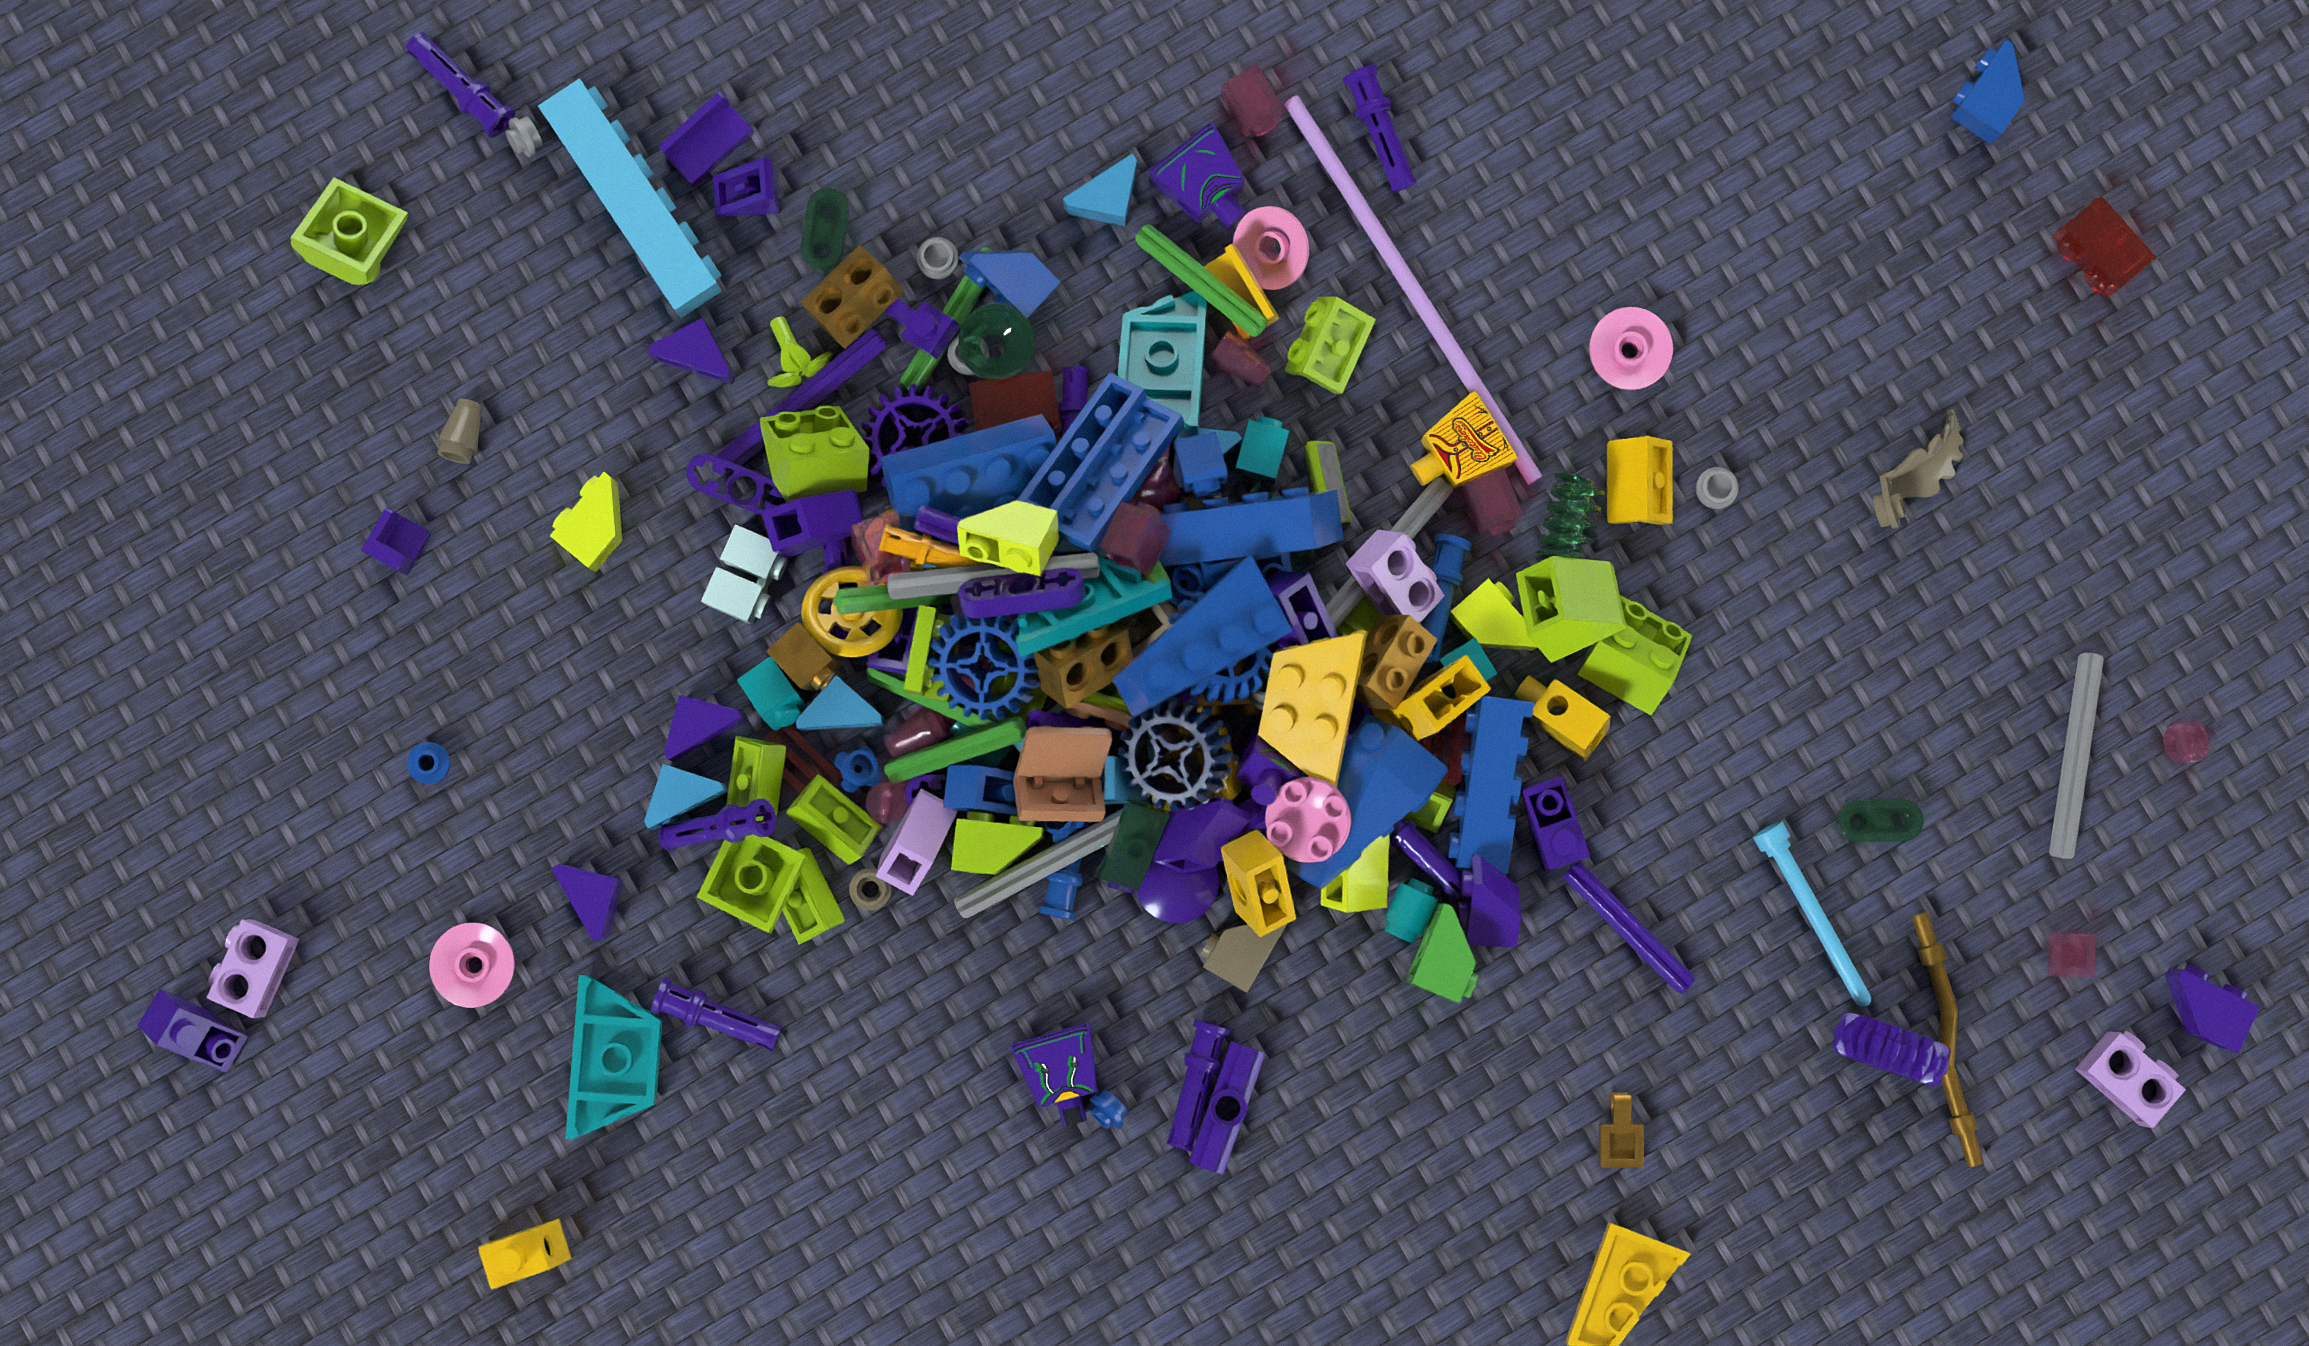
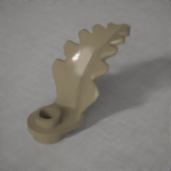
(1919, 473)

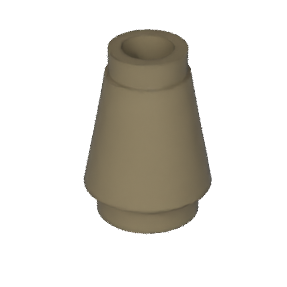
(461, 432)

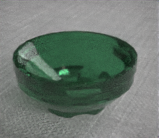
(1006, 325)

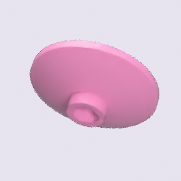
(1256, 240)
(1642, 331)
(451, 968)

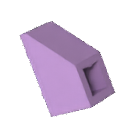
(915, 842)

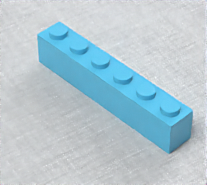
(630, 198)

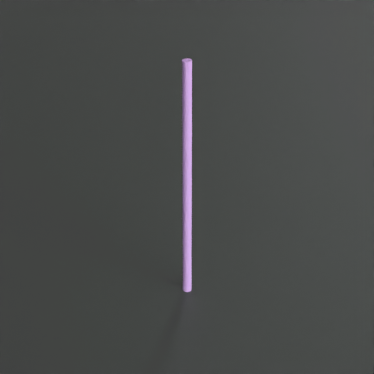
(1407, 280)

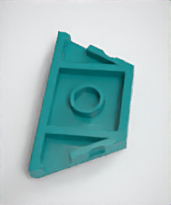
(1165, 353)
(1108, 598)
(611, 1058)

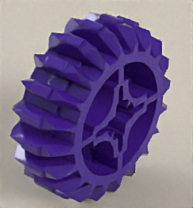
(893, 412)
(1891, 1049)

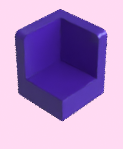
(396, 541)

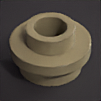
(857, 893)

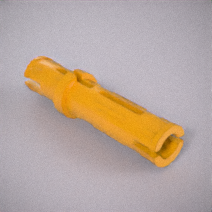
(923, 549)

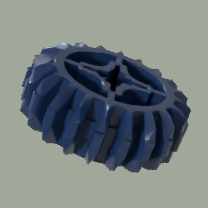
(1184, 768)

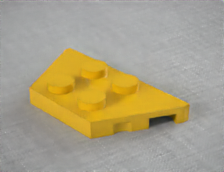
(1312, 702)

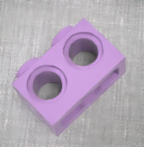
(1395, 576)
(262, 974)
(2126, 1086)

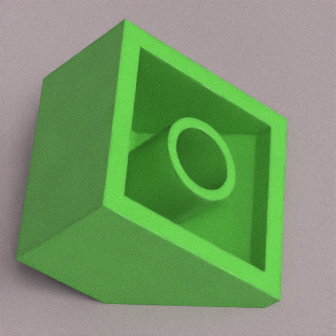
(1444, 958)

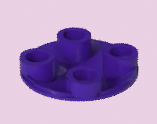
(1177, 895)

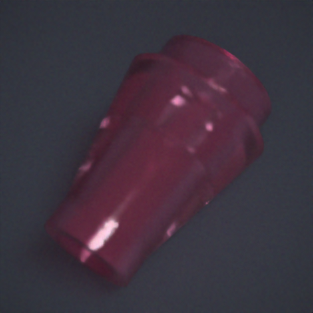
(1239, 359)
(917, 732)

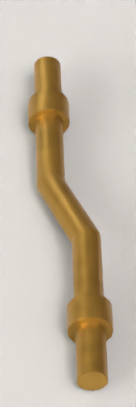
(1962, 1121)

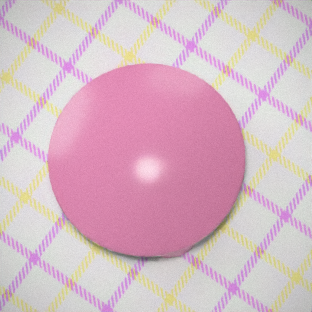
(1308, 820)

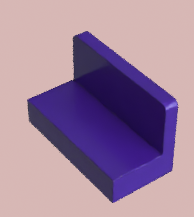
(705, 139)

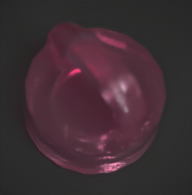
(2189, 739)
(886, 803)

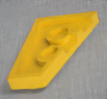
(1621, 1285)

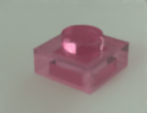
(2071, 955)

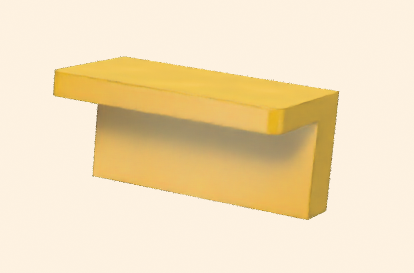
(1236, 274)
(1640, 480)

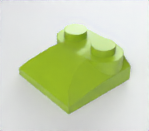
(348, 233)
(753, 879)

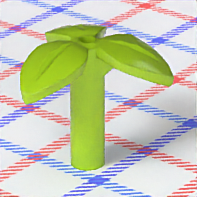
(793, 357)

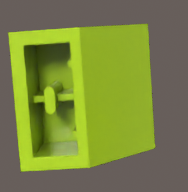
(814, 452)
(1569, 604)
(1639, 660)
(992, 846)

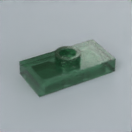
(1133, 844)

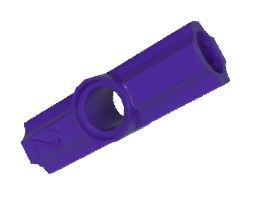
(1219, 1134)

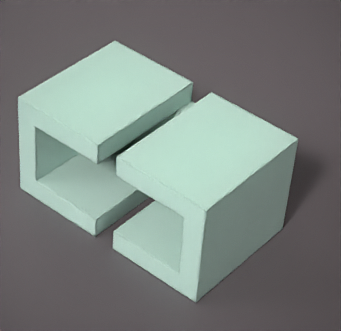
(735, 594)

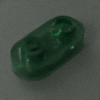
(825, 231)
(1877, 821)

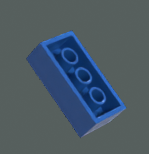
(967, 471)

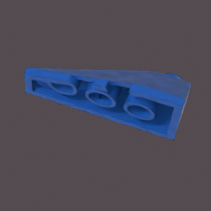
(1382, 781)

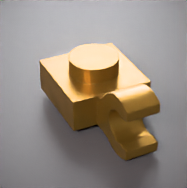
(1621, 1141)

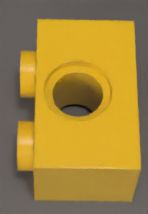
(1258, 882)

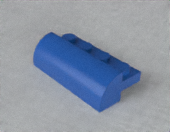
(1102, 460)

